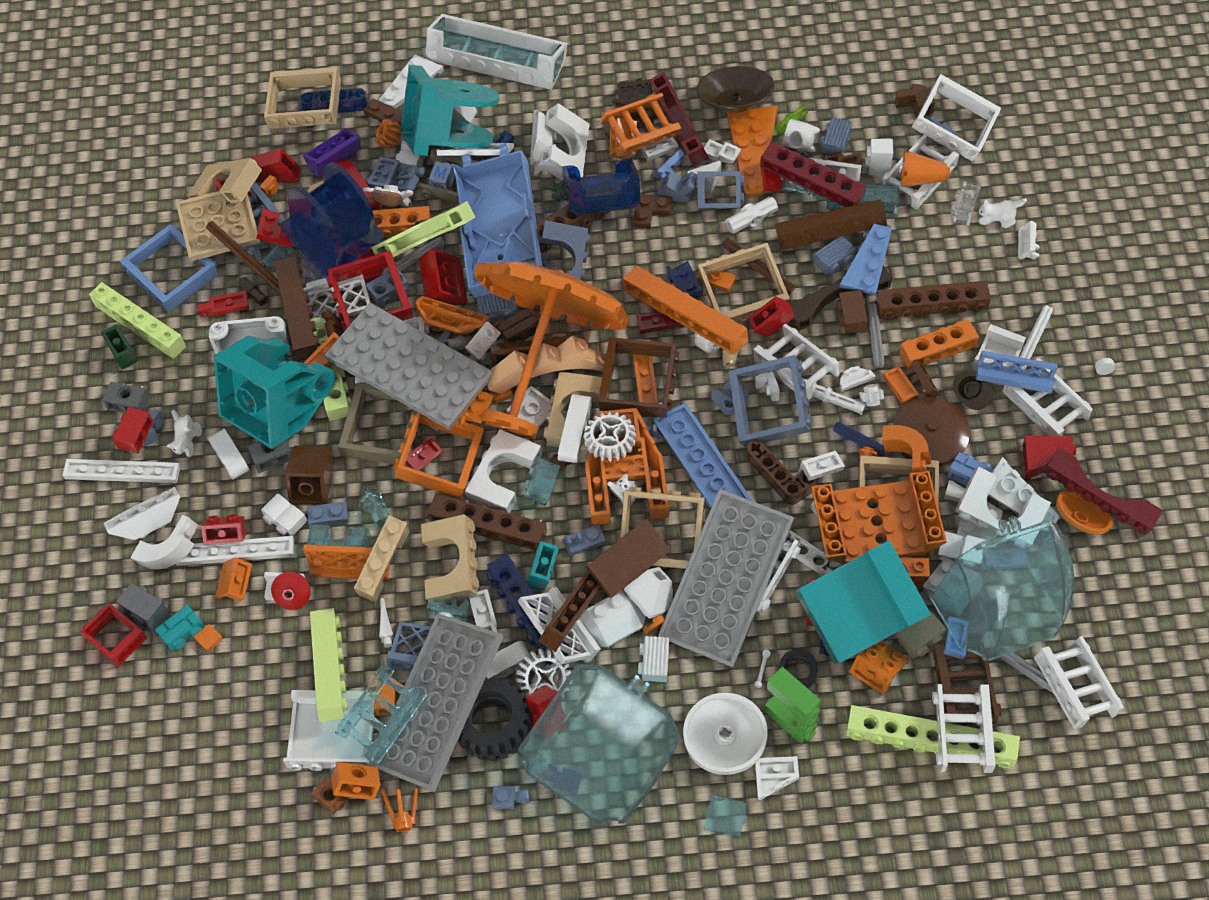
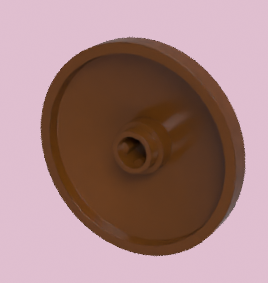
(940, 424)

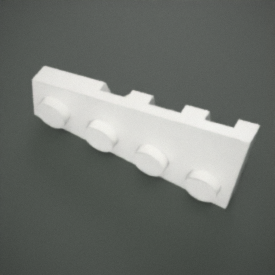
(1013, 491)

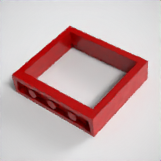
(362, 267)

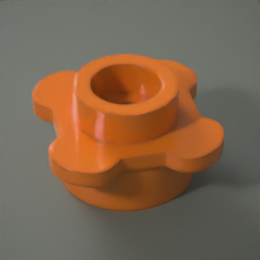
(867, 451)

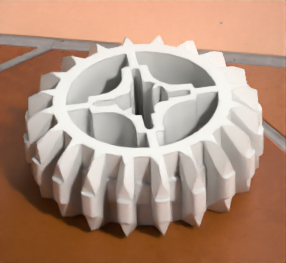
(610, 446)
(537, 681)

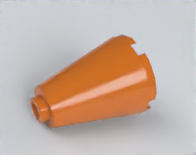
(922, 170)

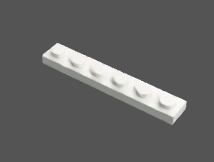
(121, 471)
(247, 550)

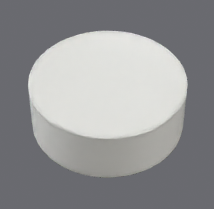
(1104, 366)

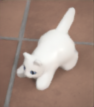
(1003, 212)
(184, 430)
(623, 484)

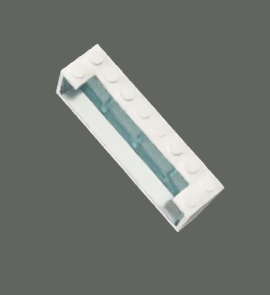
(495, 51)

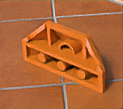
(449, 317)

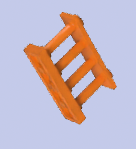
(640, 141)

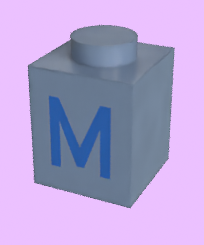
(442, 175)

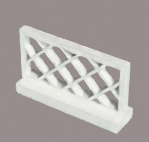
(320, 288)
(578, 637)

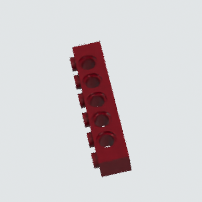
(803, 176)

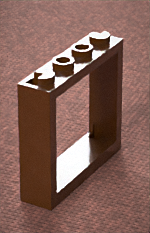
(638, 347)

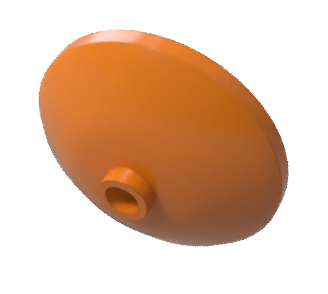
(1082, 514)

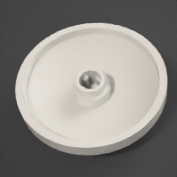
(725, 733)

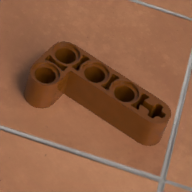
(759, 455)

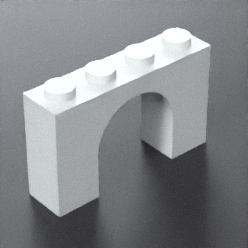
(574, 132)
(503, 448)
(974, 504)

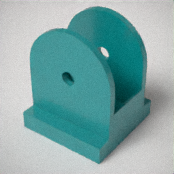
(430, 110)

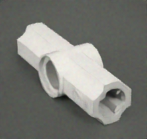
(751, 215)

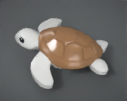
(390, 196)

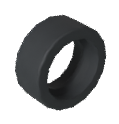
(799, 654)

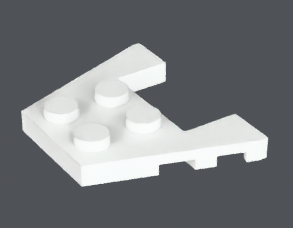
(954, 492)

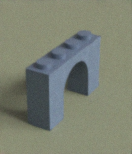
(572, 239)

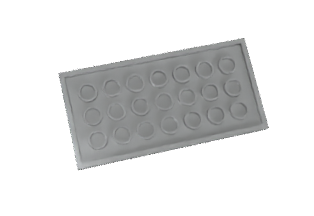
(409, 365)
(726, 577)
(451, 674)

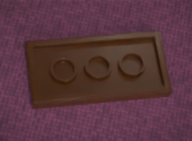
(628, 558)

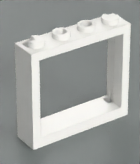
(966, 99)

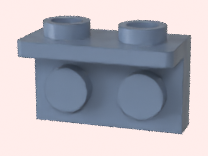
(383, 172)

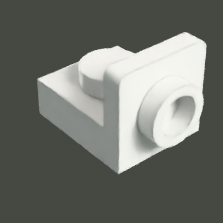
(770, 384)

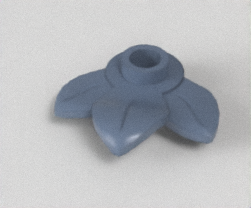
(724, 398)

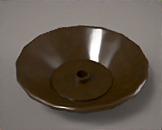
(735, 88)

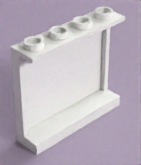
(314, 742)

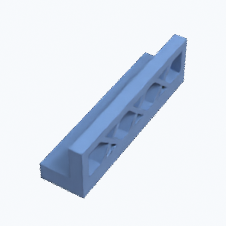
(1014, 374)

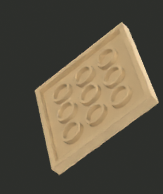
(232, 218)

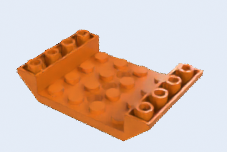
(905, 509)

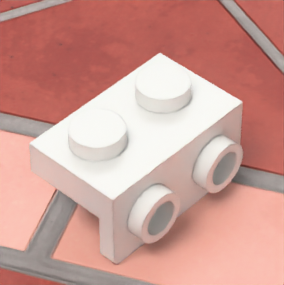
(482, 342)

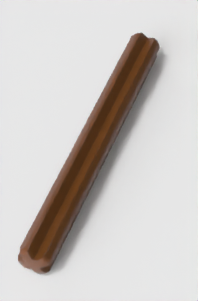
(757, 265)

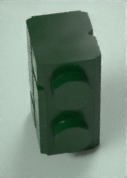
(119, 346)

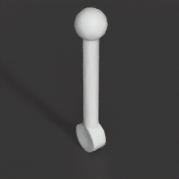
(766, 654)

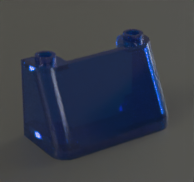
(602, 192)

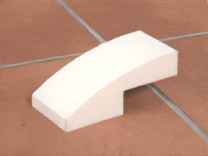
(724, 153)

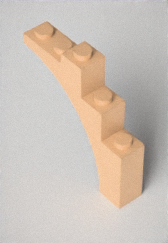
(569, 355)

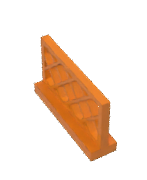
(340, 565)

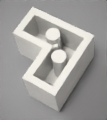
(956, 545)

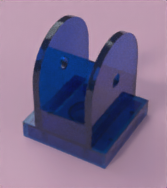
(332, 221)

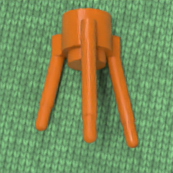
(403, 821)

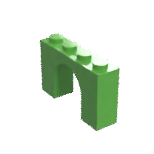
(792, 706)

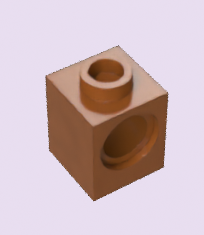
(322, 791)

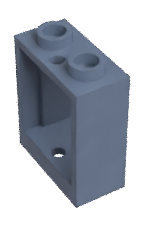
(701, 189)

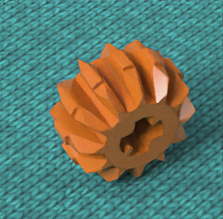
(388, 133)

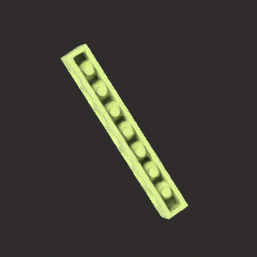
(922, 728)

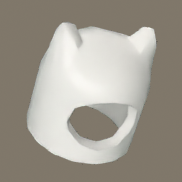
(800, 136)

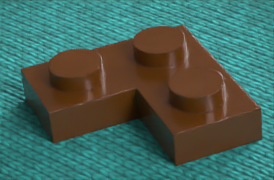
(648, 206)

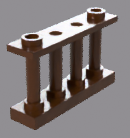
(945, 676)

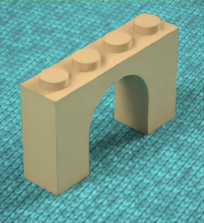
(238, 178)
(564, 388)
(390, 538)
(462, 580)

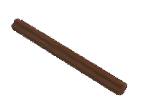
(243, 255)

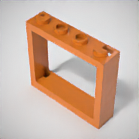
(429, 481)

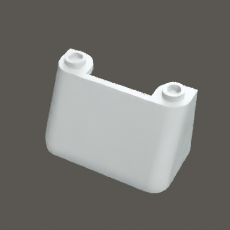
(229, 332)

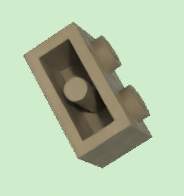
(922, 636)

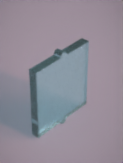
(725, 816)

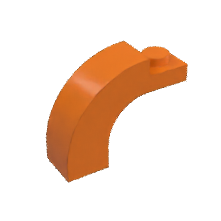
(907, 440)

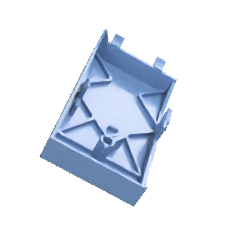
(503, 212)

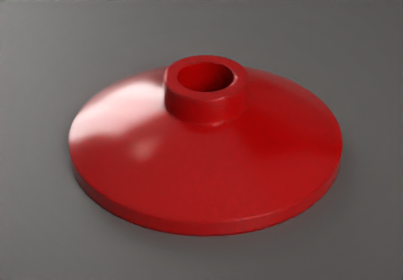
(296, 585)

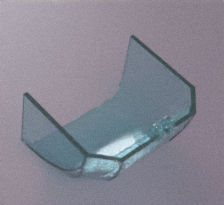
(1008, 590)
(600, 744)

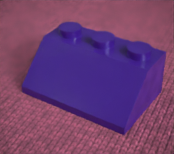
(333, 150)

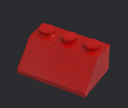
(442, 277)

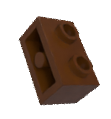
(853, 311)

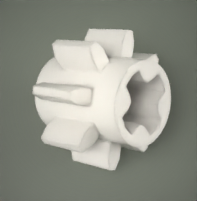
(871, 395)

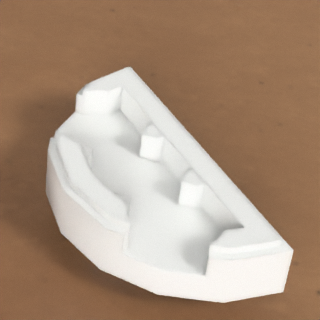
(854, 377)

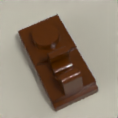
(922, 376)

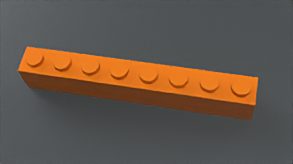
(685, 310)

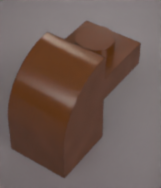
(915, 98)

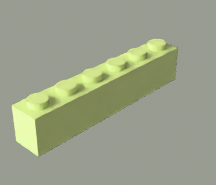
(327, 665)

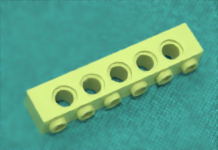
(137, 320)
(340, 406)

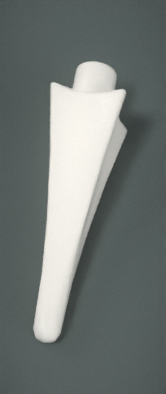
(385, 629)

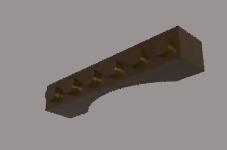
(811, 304)

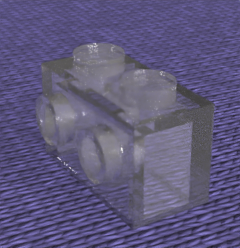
(966, 203)

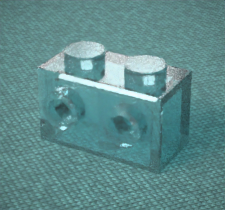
(541, 481)

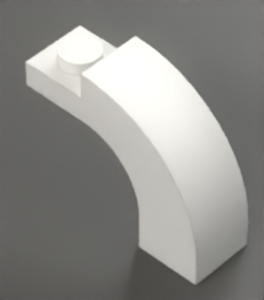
(171, 550)

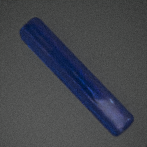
(858, 438)

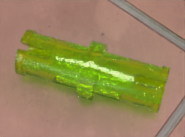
(796, 115)

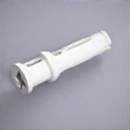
(827, 395)

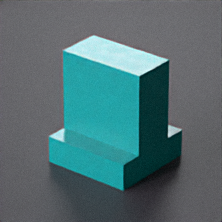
(862, 602)

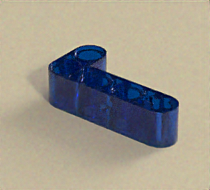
(349, 101)

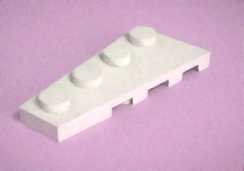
(395, 93)

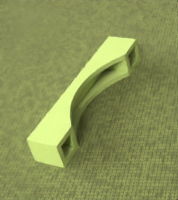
(426, 230)

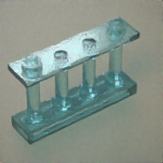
(400, 715)

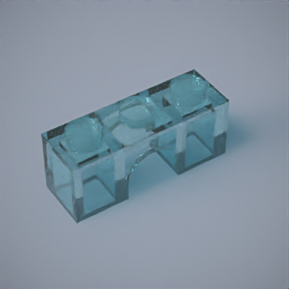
(323, 536)

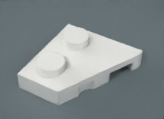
(775, 774)

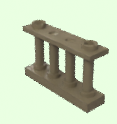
(431, 191)

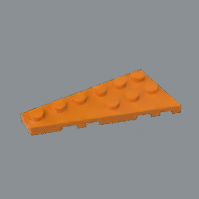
(752, 133)

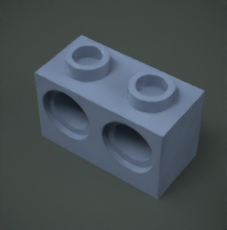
(385, 285)

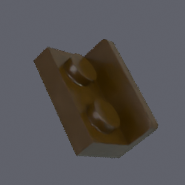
(627, 89)

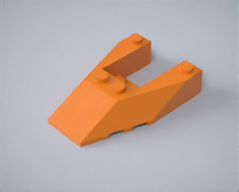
(642, 463)

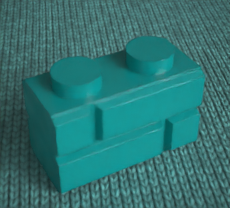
(542, 565)
(179, 628)

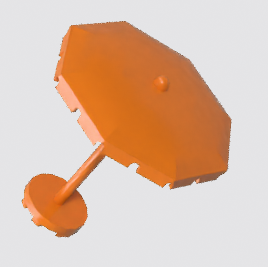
(555, 295)

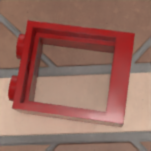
(125, 647)

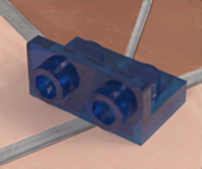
(684, 279)

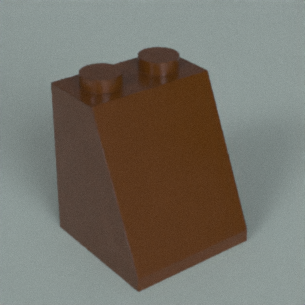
(309, 474)

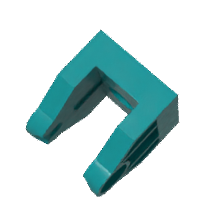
(267, 391)

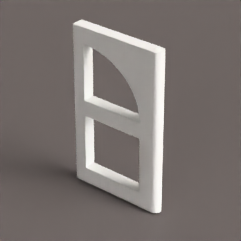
(493, 149)

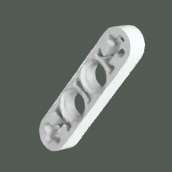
(813, 553)

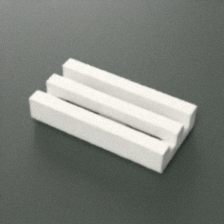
(660, 149)

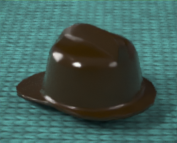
(972, 392)

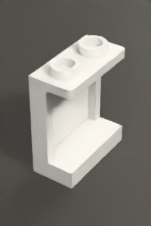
(1001, 342)

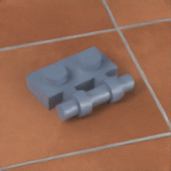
(408, 178)

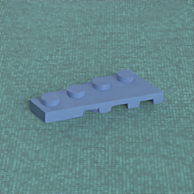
(868, 263)

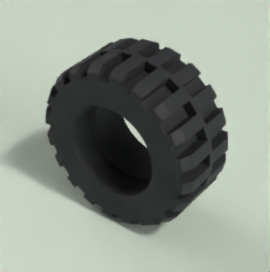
(508, 738)

